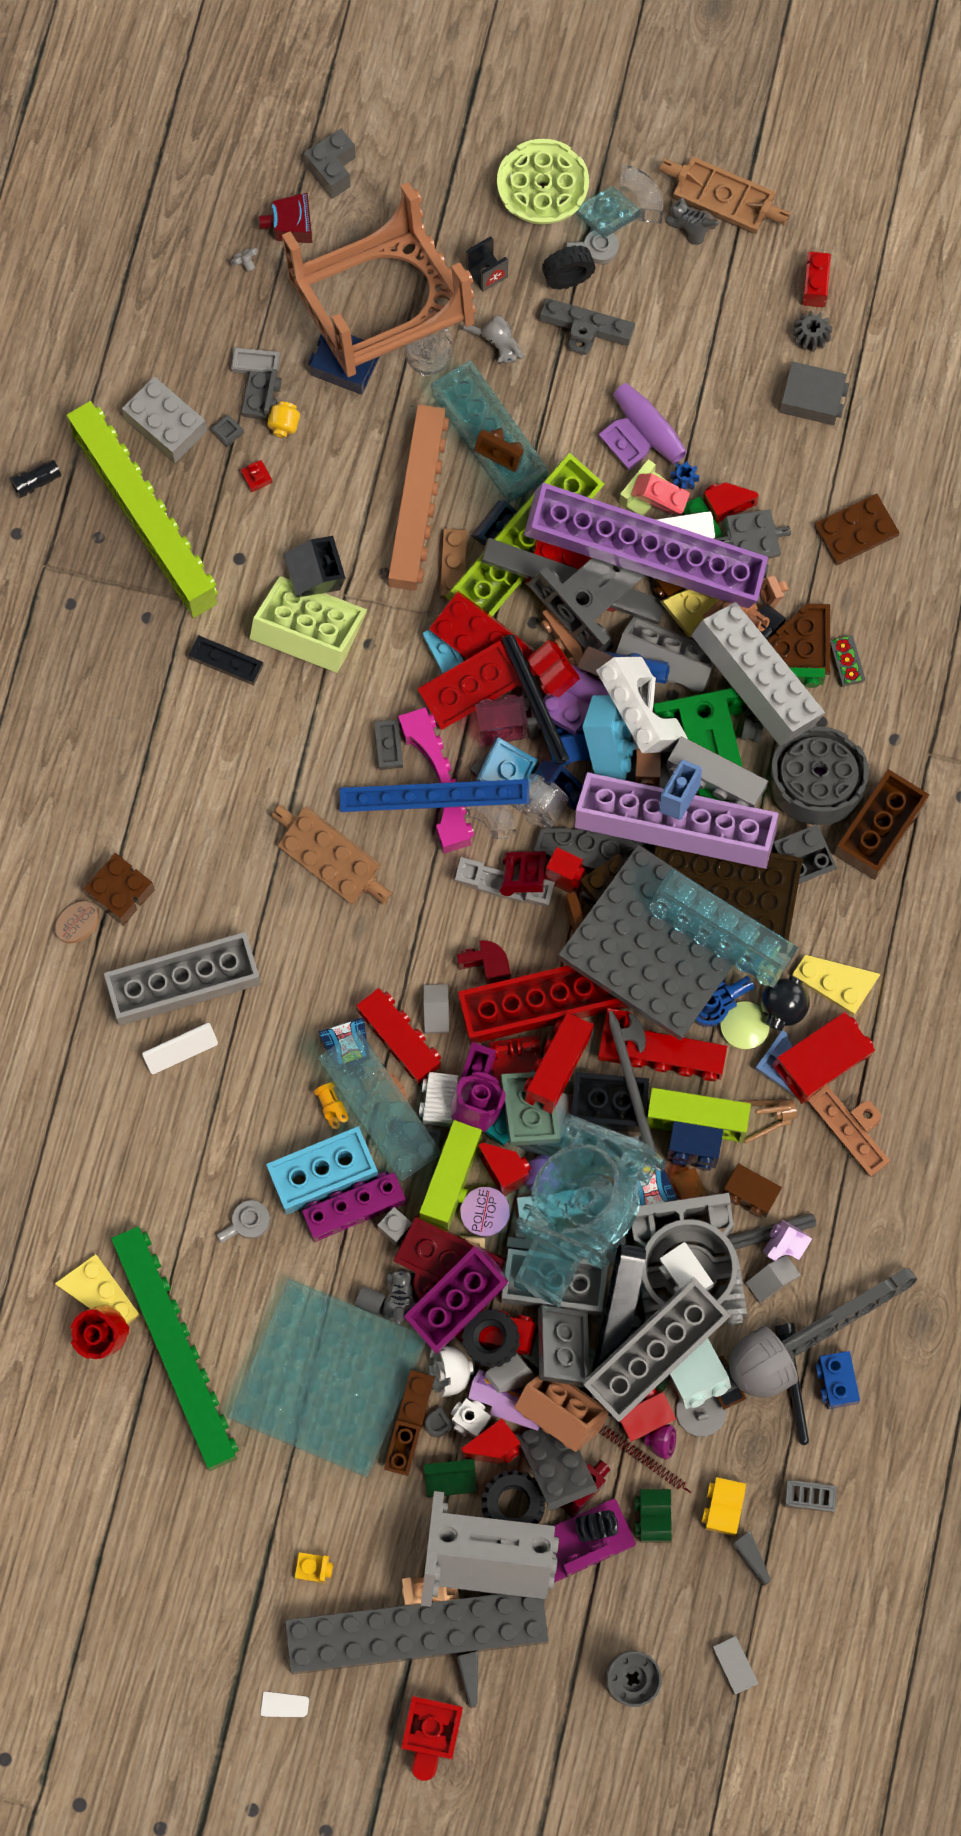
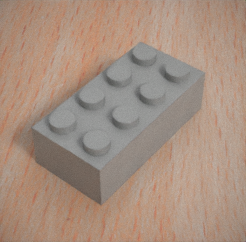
(583, 1295)

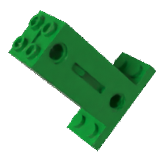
(707, 723)

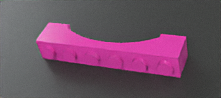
(418, 731)

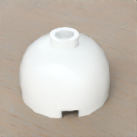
(450, 1370)

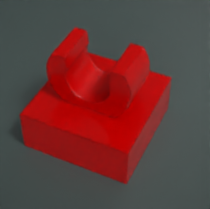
(256, 476)

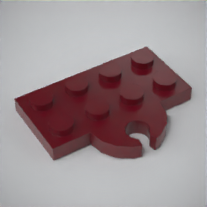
(433, 1253)

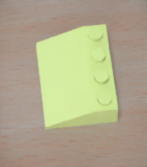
(307, 627)

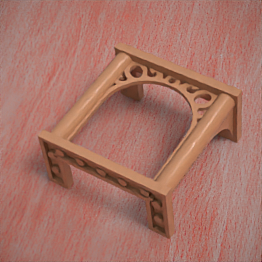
(402, 229)

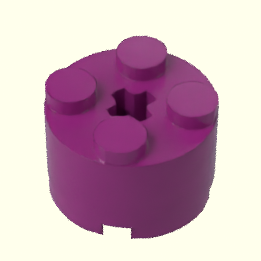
(477, 1101)

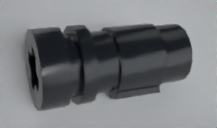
(35, 478)

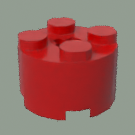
(98, 1320)

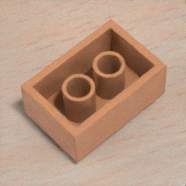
(562, 1411)

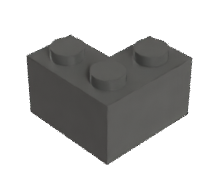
(327, 162)

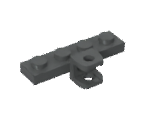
(586, 325)

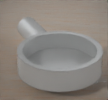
(601, 249)
(249, 1221)

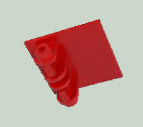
(515, 1055)

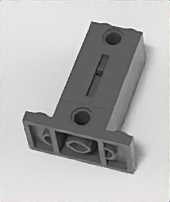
(584, 597)

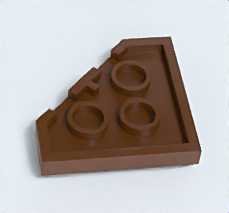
(805, 638)

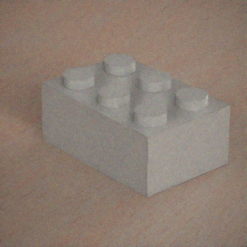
(164, 419)

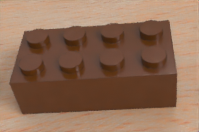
(881, 824)

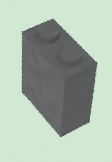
(814, 393)

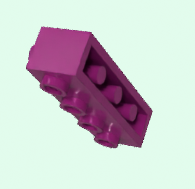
(354, 1206)

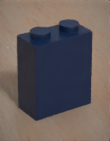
(327, 368)

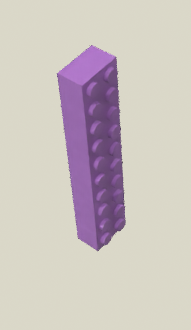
(645, 545)

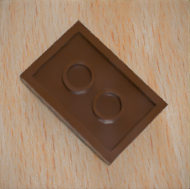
(856, 529)

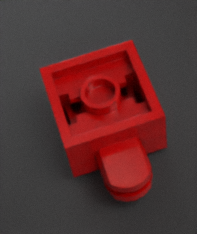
(431, 1734)

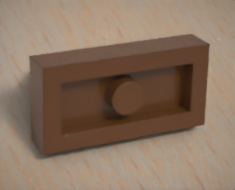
(493, 446)

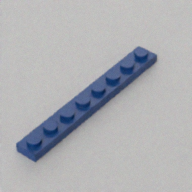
(434, 795)

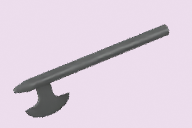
(636, 1034)

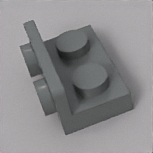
(261, 394)

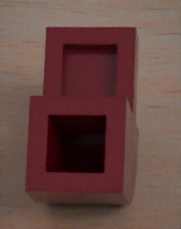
(489, 956)

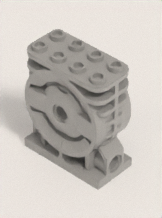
(718, 1207)

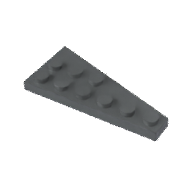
(588, 845)

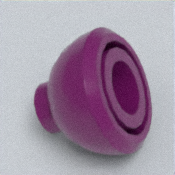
(662, 1441)

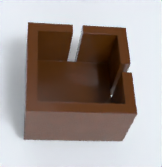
(116, 887)

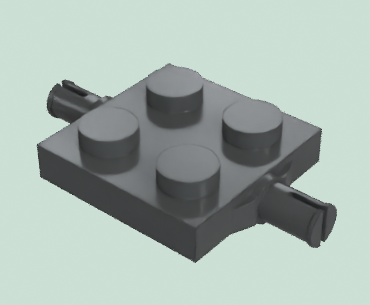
(754, 532)

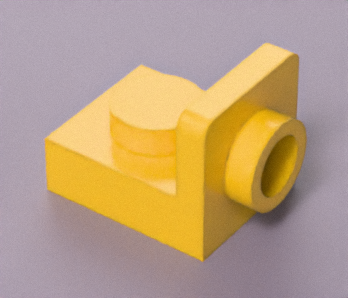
(313, 1568)

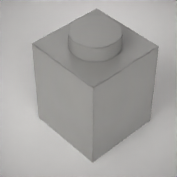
(394, 1226)

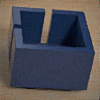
(694, 1145)

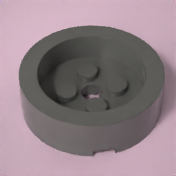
(812, 797)

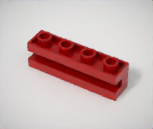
(398, 1036)
(684, 1056)
(559, 1062)

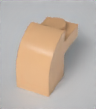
(413, 1589)

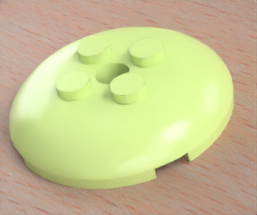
(538, 163)

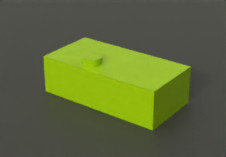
(724, 1114)
(451, 1175)

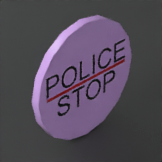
(485, 1211)

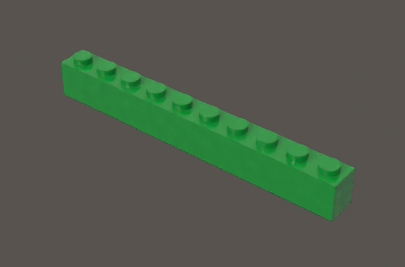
(174, 1348)

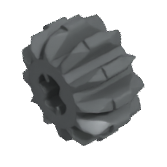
(812, 339)

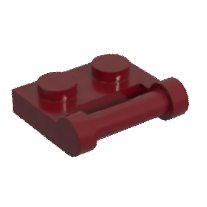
(531, 872)

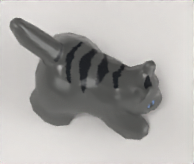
(692, 220)
(400, 1295)

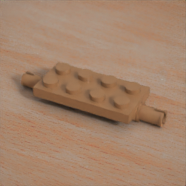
(724, 194)
(330, 855)

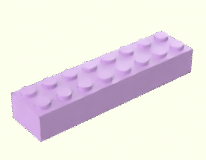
(706, 829)

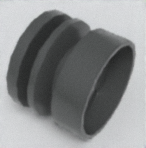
(647, 1673)

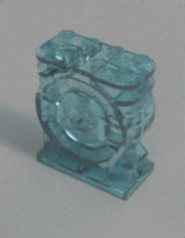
(583, 1156)

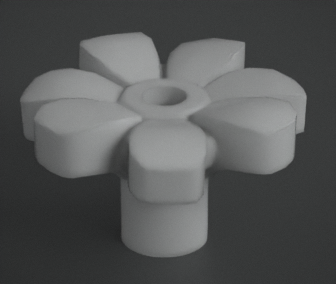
(245, 258)

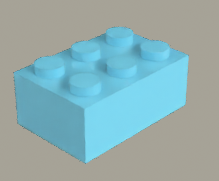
(608, 738)

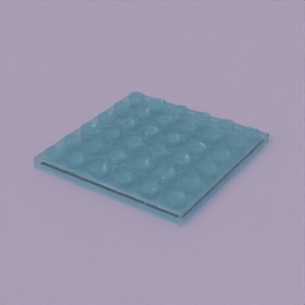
(327, 1378)

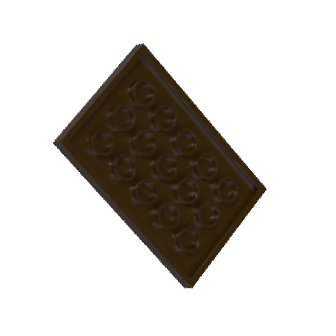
(758, 892)

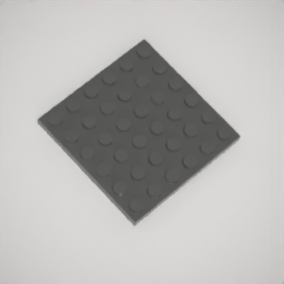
(641, 956)

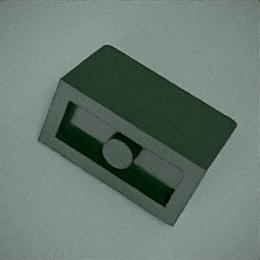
(451, 1477)

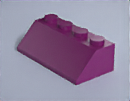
(457, 1298)

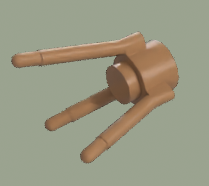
(783, 1110)

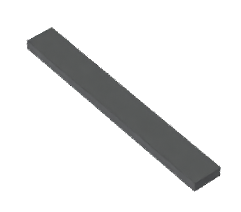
(529, 565)

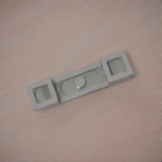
(488, 880)

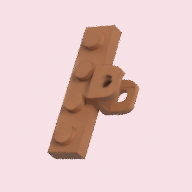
(852, 1128)

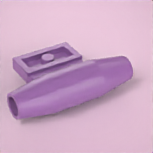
(640, 430)
(572, 707)

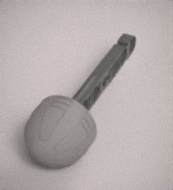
(764, 1364)

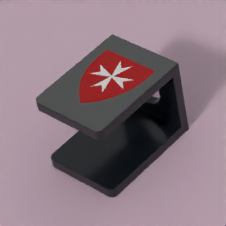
(483, 256)

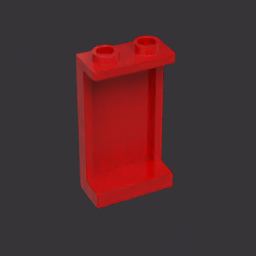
(823, 1056)

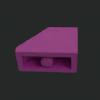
(479, 1060)

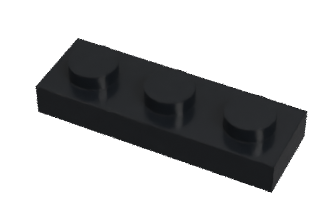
(226, 660)

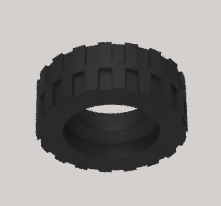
(568, 267)
(510, 1338)

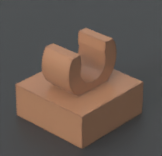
(772, 591)

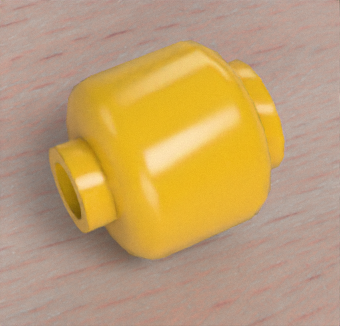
(283, 419)

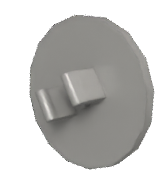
(702, 1419)

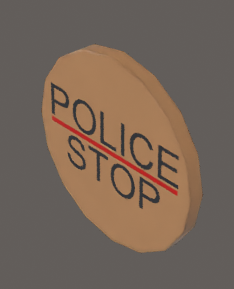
(77, 922)

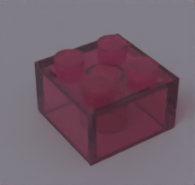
(501, 719)

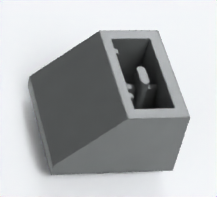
(811, 847)

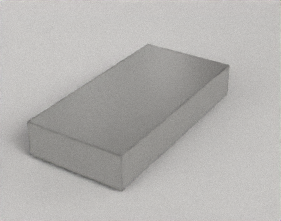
(254, 360)
(735, 1665)

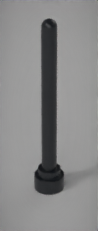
(783, 1332)

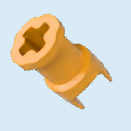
(332, 1107)

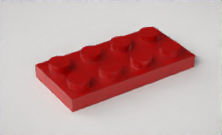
(471, 628)
(468, 683)

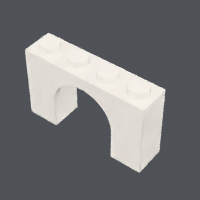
(622, 679)

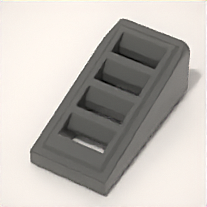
(789, 1496)
(751, 1556)
(469, 1670)

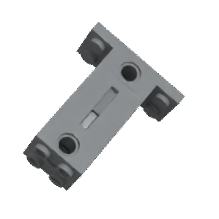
(487, 1555)

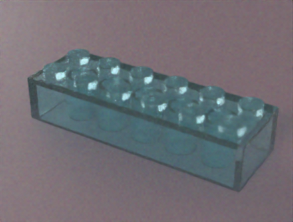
(476, 407)
(722, 928)
(379, 1105)

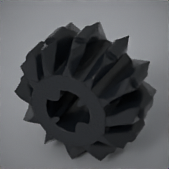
(596, 1526)

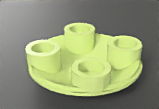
(745, 1026)

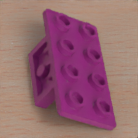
(578, 1555)

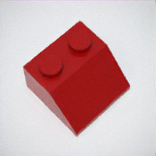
(505, 1167)
(493, 1445)

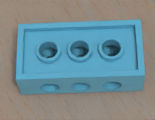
(326, 1154)

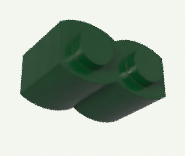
(655, 1516)

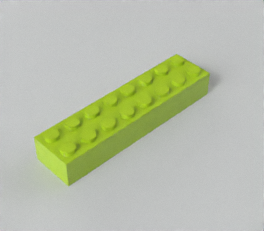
(492, 586)

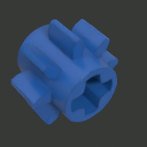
(685, 470)

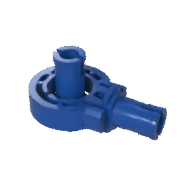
(720, 999)

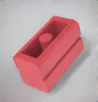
(660, 493)

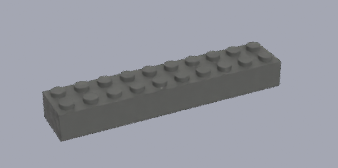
(415, 1632)

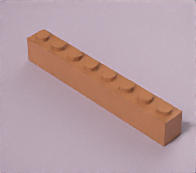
(417, 498)

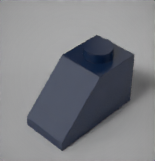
(563, 779)

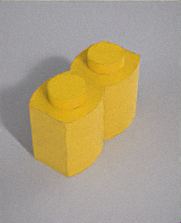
(724, 1507)

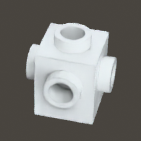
(472, 1427)

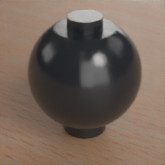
(785, 1003)

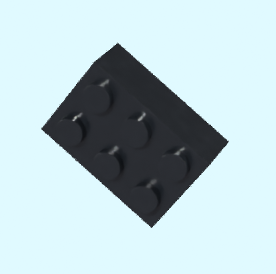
(607, 1100)

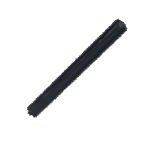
(535, 699)

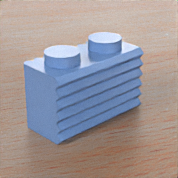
(680, 789)

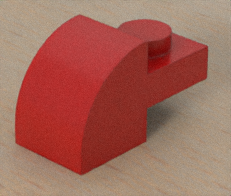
(607, 1048)

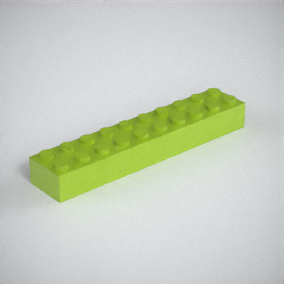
(142, 509)

